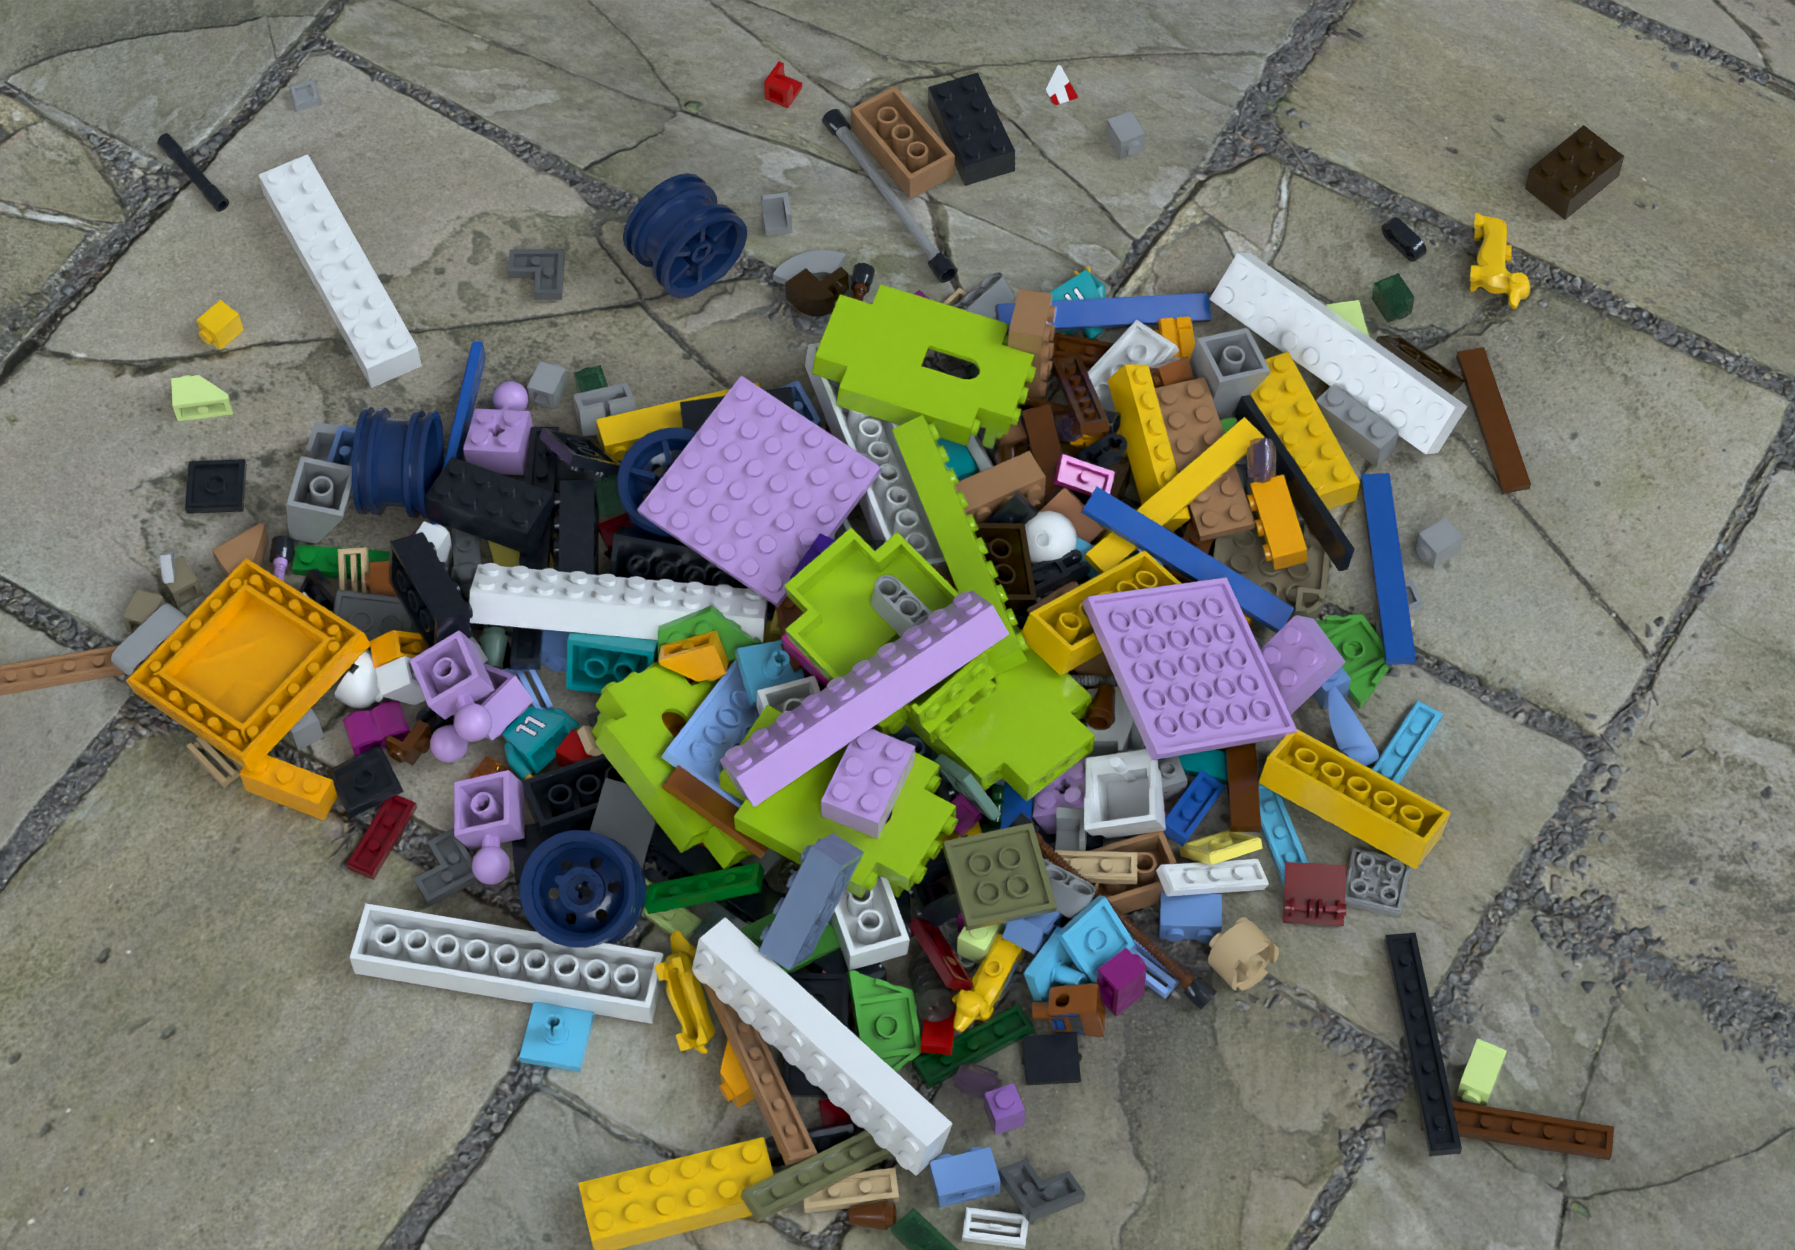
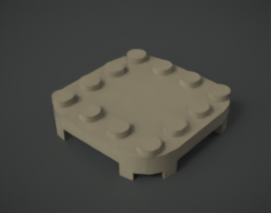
(1299, 585)

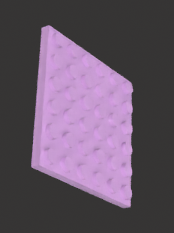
(758, 489)
(1188, 667)

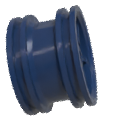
(684, 235)
(395, 460)
(636, 470)
(545, 872)

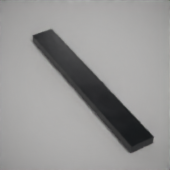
(1301, 491)
(1422, 1045)

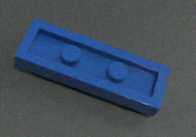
(1192, 807)

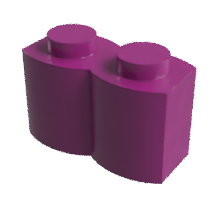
(373, 726)

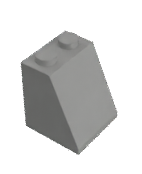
(1231, 367)
(317, 498)

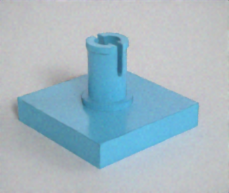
(764, 667)
(1094, 937)
(1051, 969)
(557, 1036)

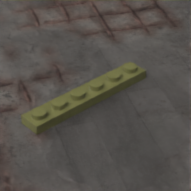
(813, 1175)

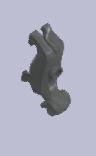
(466, 559)

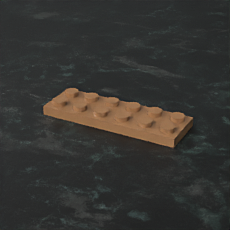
(1191, 430)

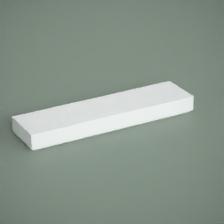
(1215, 878)

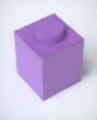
(1004, 1108)

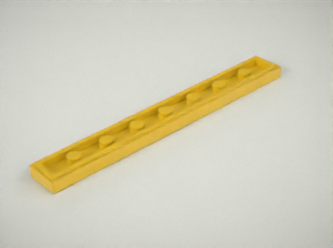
(1179, 492)

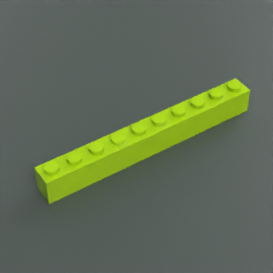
(956, 532)

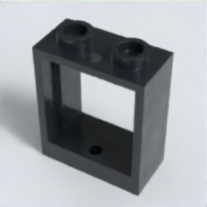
(944, 907)

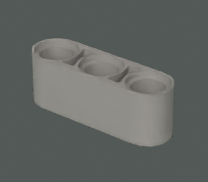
(987, 295)
(897, 604)
(147, 638)
(1070, 891)

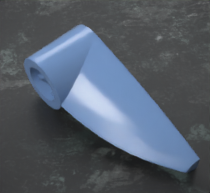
(1348, 730)

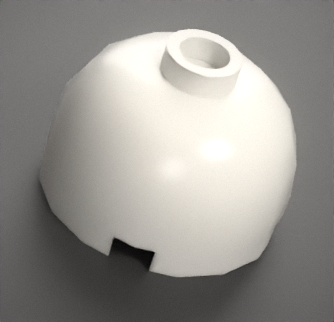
(1049, 536)
(359, 685)

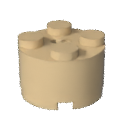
(1242, 954)

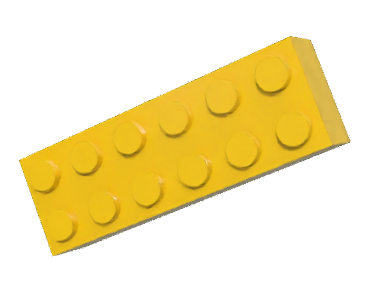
(1305, 432)
(1062, 629)
(1354, 798)
(673, 1195)

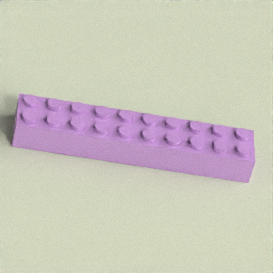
(863, 697)

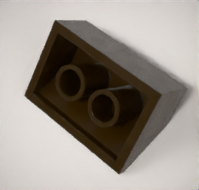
(1421, 362)
(1011, 558)

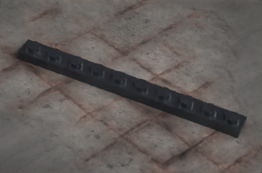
(542, 473)

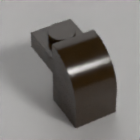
(816, 296)

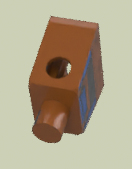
(1073, 1010)

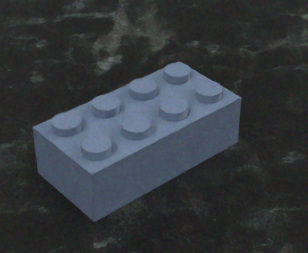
(810, 901)

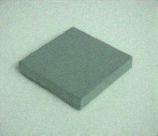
(967, 785)

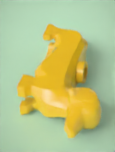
(1491, 261)
(988, 984)
(686, 995)

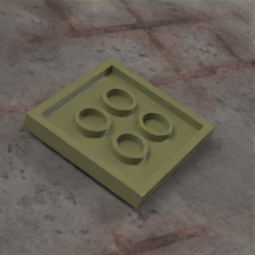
(999, 876)

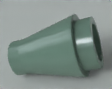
(494, 645)

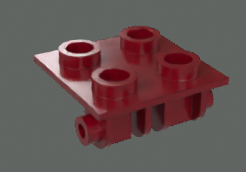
(1314, 894)

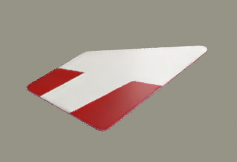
(1060, 88)

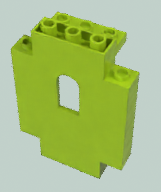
(880, 357)
(845, 629)
(1022, 731)
(634, 740)
(793, 820)

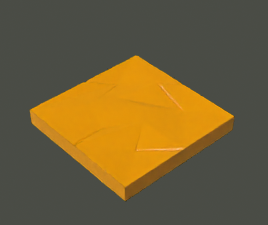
(248, 663)

